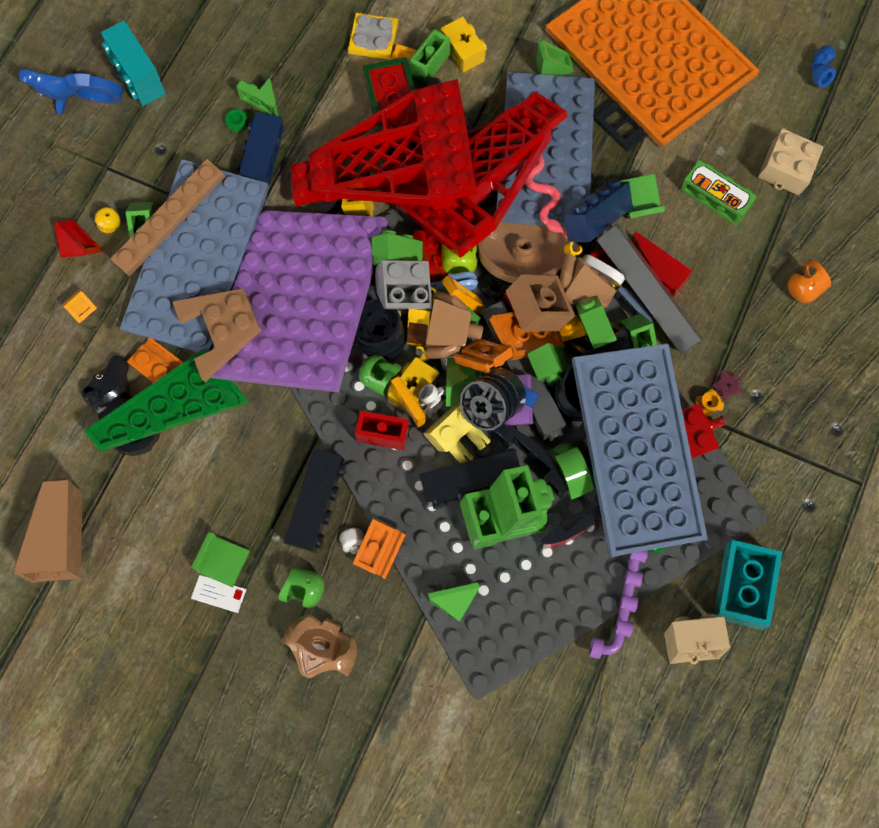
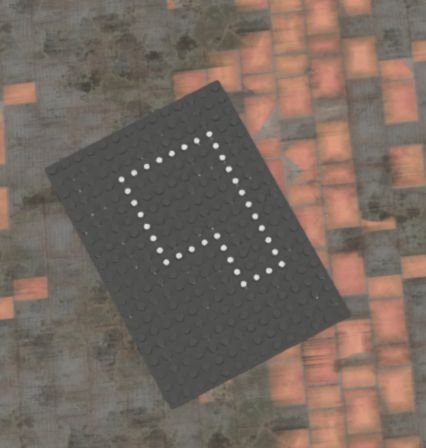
(527, 595)

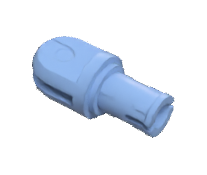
(467, 279)

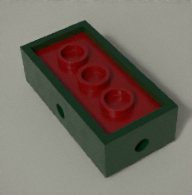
(385, 85)

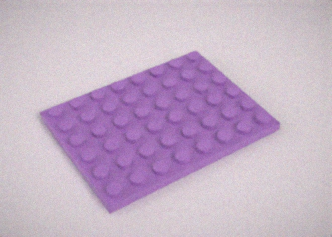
(308, 294)

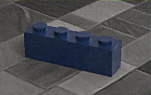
(261, 148)
(598, 211)

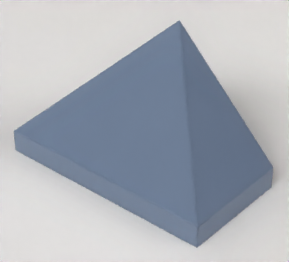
(632, 303)

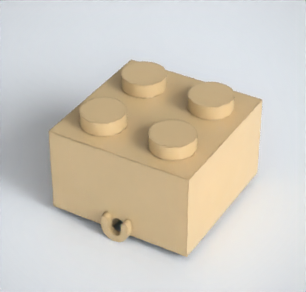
(790, 162)
(697, 638)

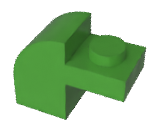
(573, 469)

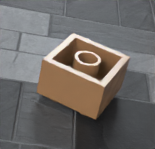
(540, 303)

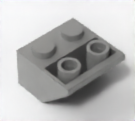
(403, 284)

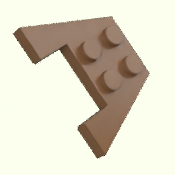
(229, 322)

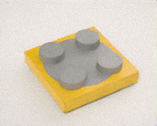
(373, 36)

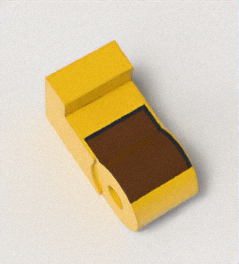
(418, 326)

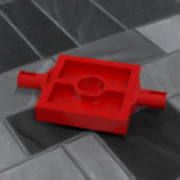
(700, 430)

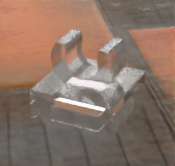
(431, 413)

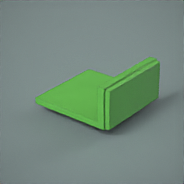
(644, 197)
(220, 560)

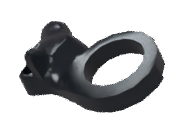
(108, 392)

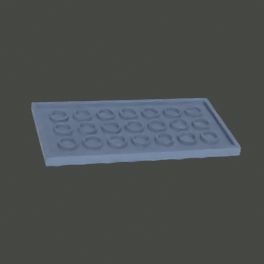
(568, 152)
(195, 261)
(639, 449)

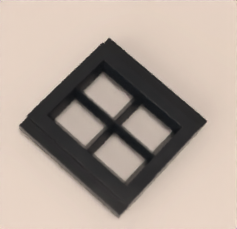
(626, 143)

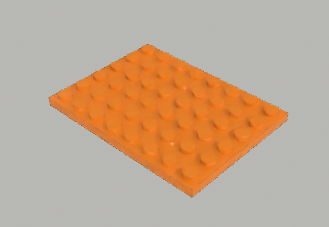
(653, 60)

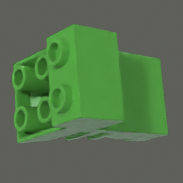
(507, 510)

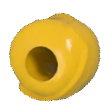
(107, 220)

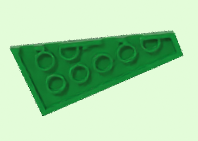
(164, 405)

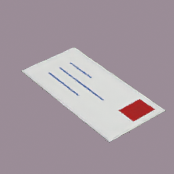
(218, 594)

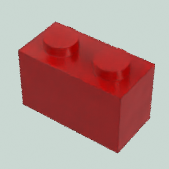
(382, 430)

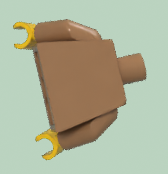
(582, 280)
(448, 327)

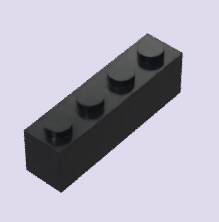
(464, 478)
(314, 501)

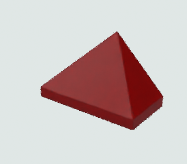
(74, 240)

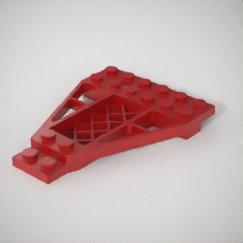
(438, 133)
(466, 223)

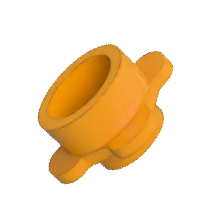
(714, 398)

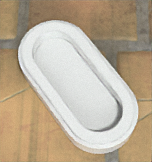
(605, 270)

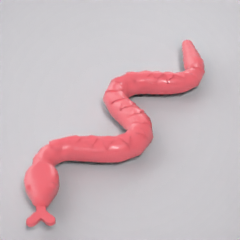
(551, 224)

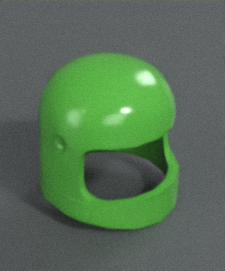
(377, 373)
(309, 580)

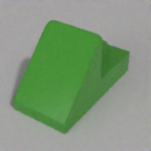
(259, 98)

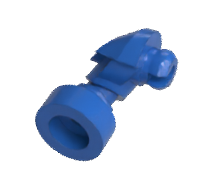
(822, 72)

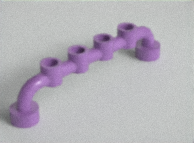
(627, 603)

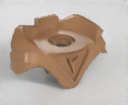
(320, 646)

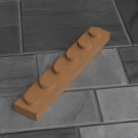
(168, 217)

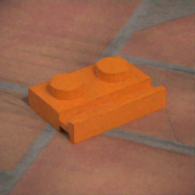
(483, 355)
(153, 361)
(379, 548)

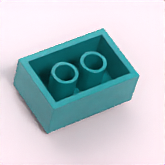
(132, 63)
(748, 584)

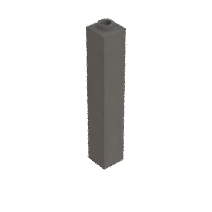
(649, 288)
(546, 415)

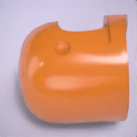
(807, 288)

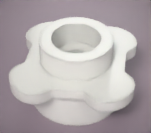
(430, 395)

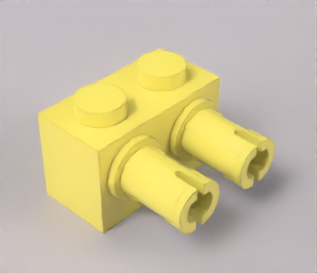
(448, 431)

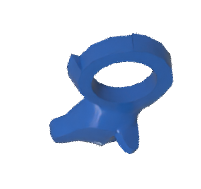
(72, 85)

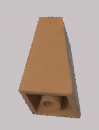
(53, 535)

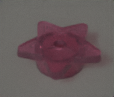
(725, 391)

